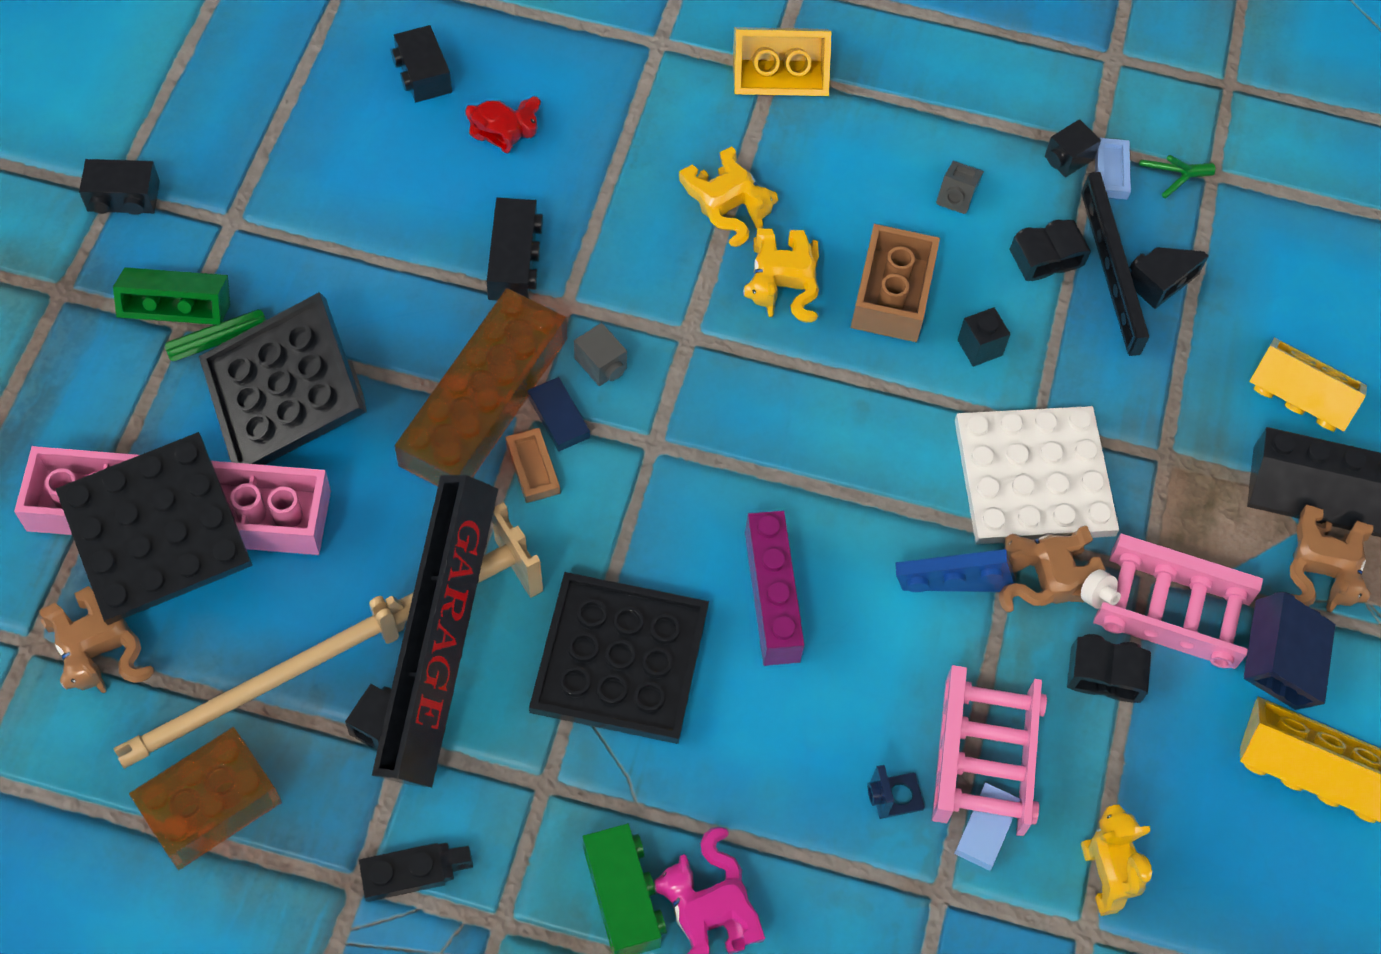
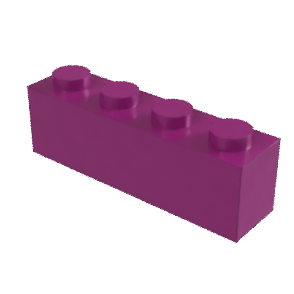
(774, 588)

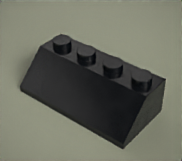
(1315, 472)

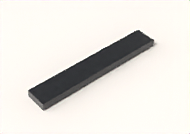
(1114, 264)

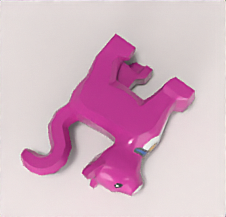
(713, 907)

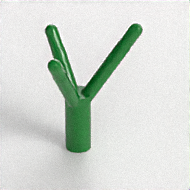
(1186, 170)

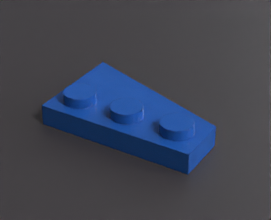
(964, 572)

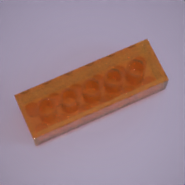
(482, 389)

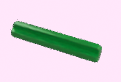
(212, 335)

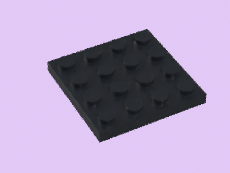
(281, 383)
(153, 528)
(619, 658)

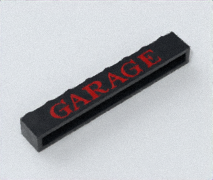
(435, 631)

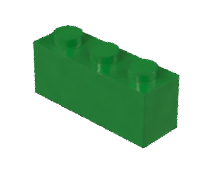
(171, 296)
(623, 890)

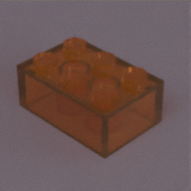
(205, 798)

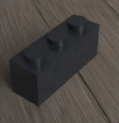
(514, 247)

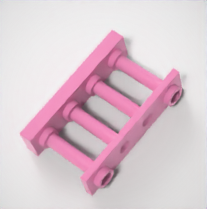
(1190, 571)
(953, 763)

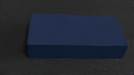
(558, 414)

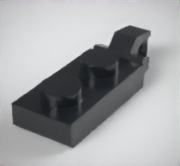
(412, 870)

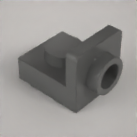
(959, 187)

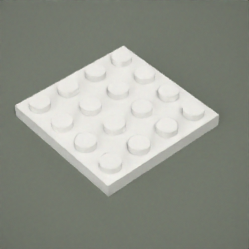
(1035, 473)

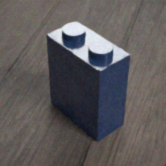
(1290, 651)

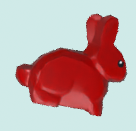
(502, 124)

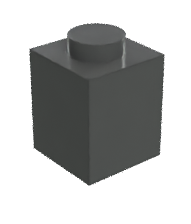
(600, 354)

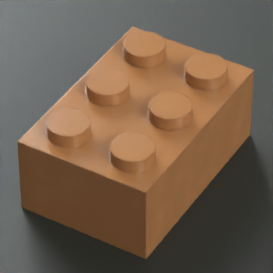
(895, 283)

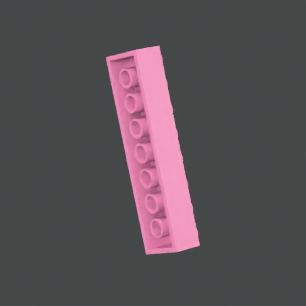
(270, 504)

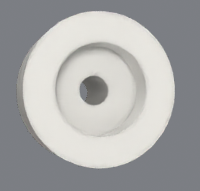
(1100, 588)

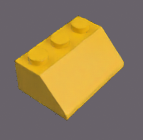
(781, 61)
(1308, 385)

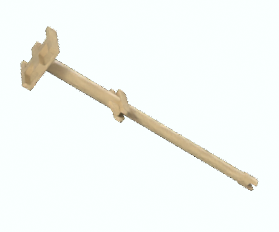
(386, 619)

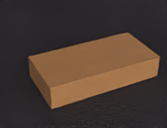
(532, 465)

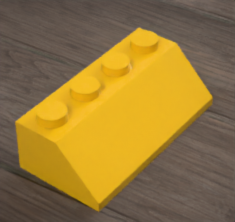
(1313, 759)

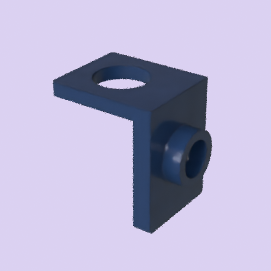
(881, 795)

